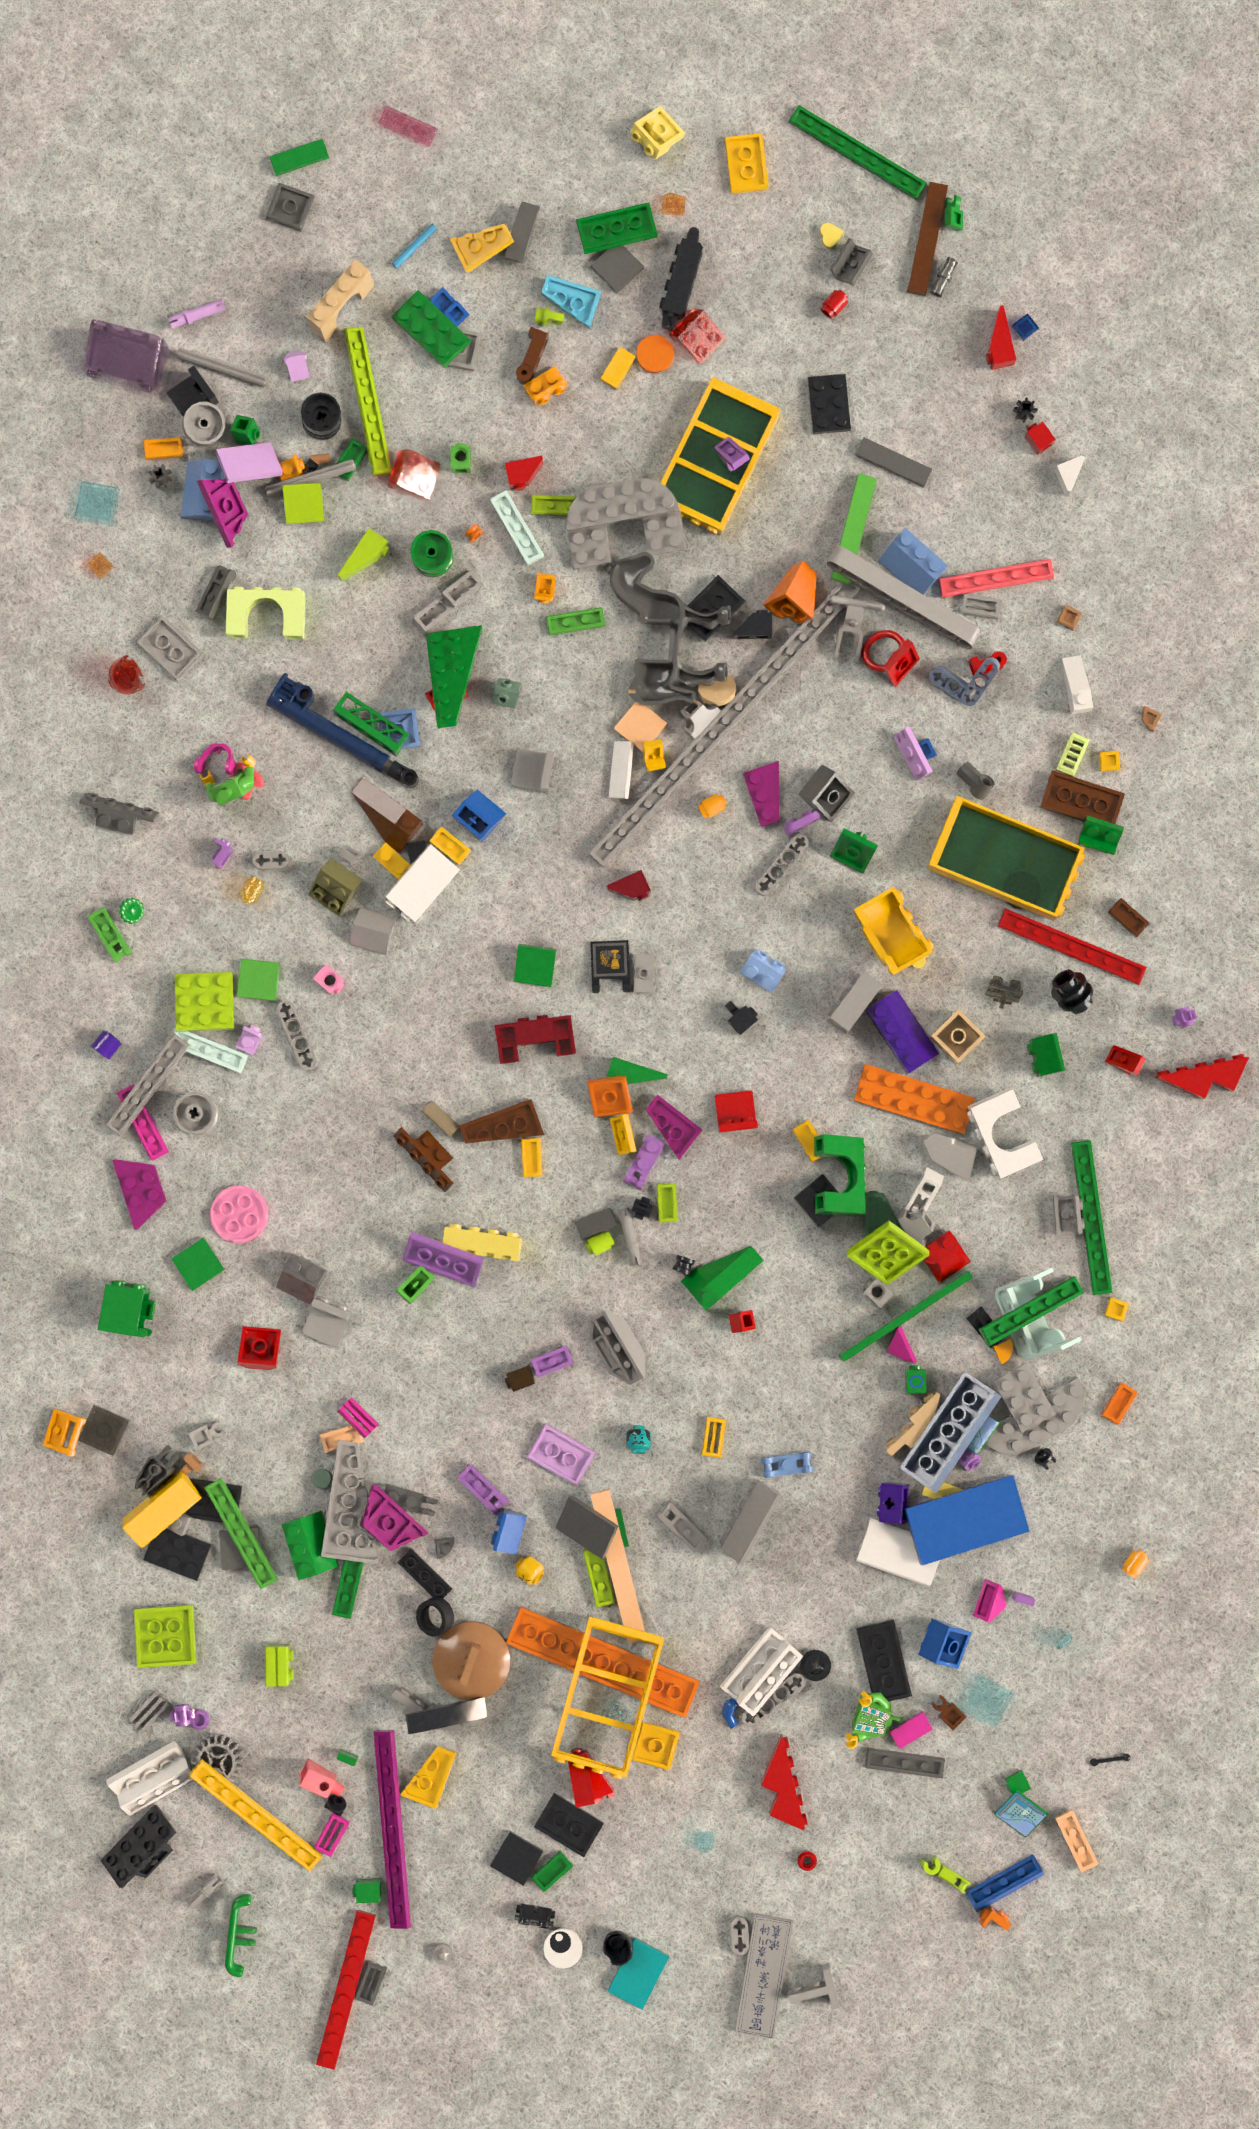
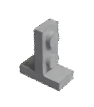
(816, 1989)

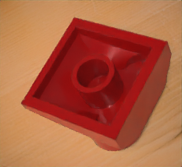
(945, 1256)
(259, 1348)

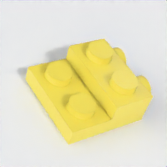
(656, 132)

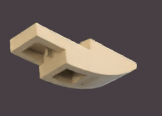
(920, 1418)

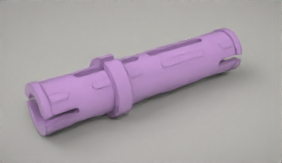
(196, 314)

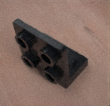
(191, 391)

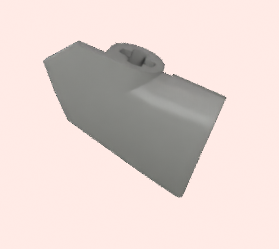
(951, 1154)

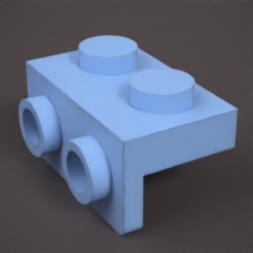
(763, 970)

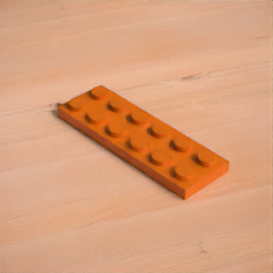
(913, 1099)

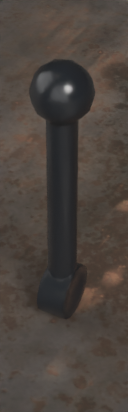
(1094, 1762)

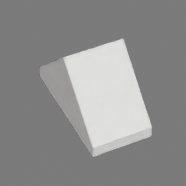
(1068, 473)

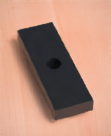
(415, 1566)

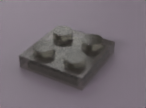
(103, 1430)

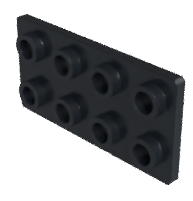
(140, 1848)

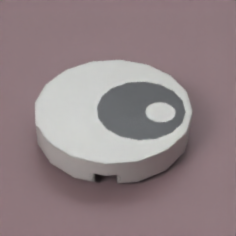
(563, 1947)

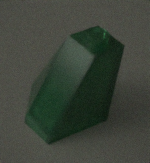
(877, 1212)

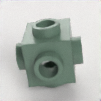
(506, 692)

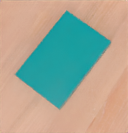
(638, 1977)

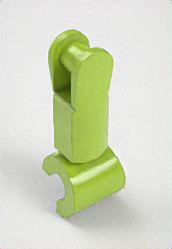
(945, 1874)

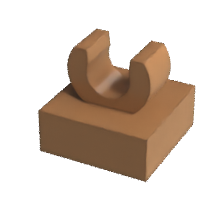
(193, 1463)

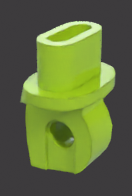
(545, 315)

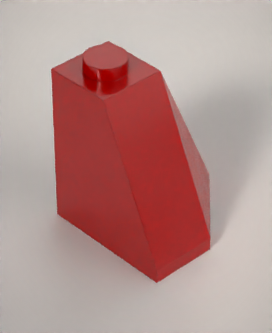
(588, 1785)

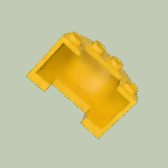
(891, 931)

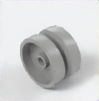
(203, 435)
(185, 1109)

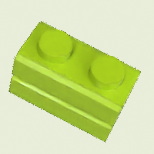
(278, 1665)

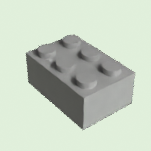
(854, 1001)

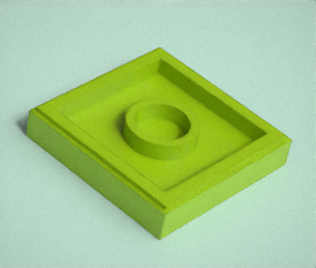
(303, 503)

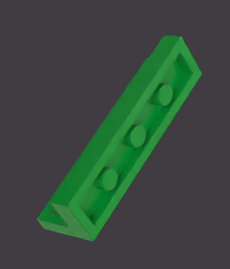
(367, 730)

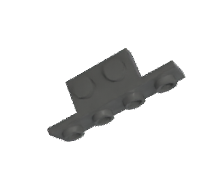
(117, 815)

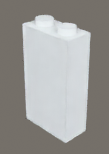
(421, 883)

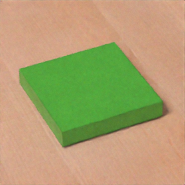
(258, 979)

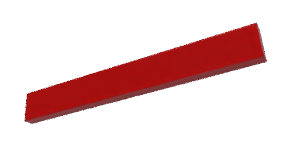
(1072, 946)

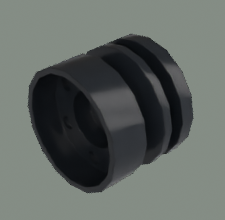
(321, 405)

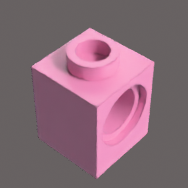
(321, 978)

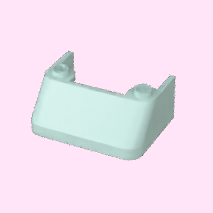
(1036, 1337)

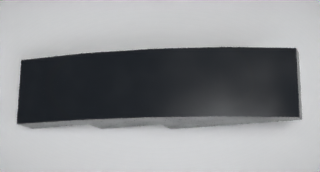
(446, 1715)

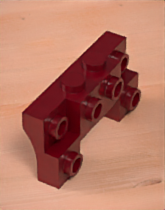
(531, 1032)

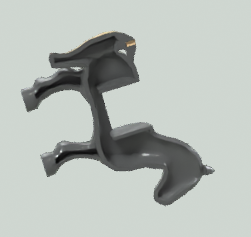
(663, 608)

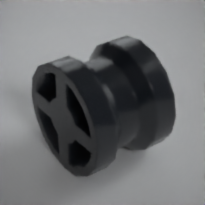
(683, 1264)

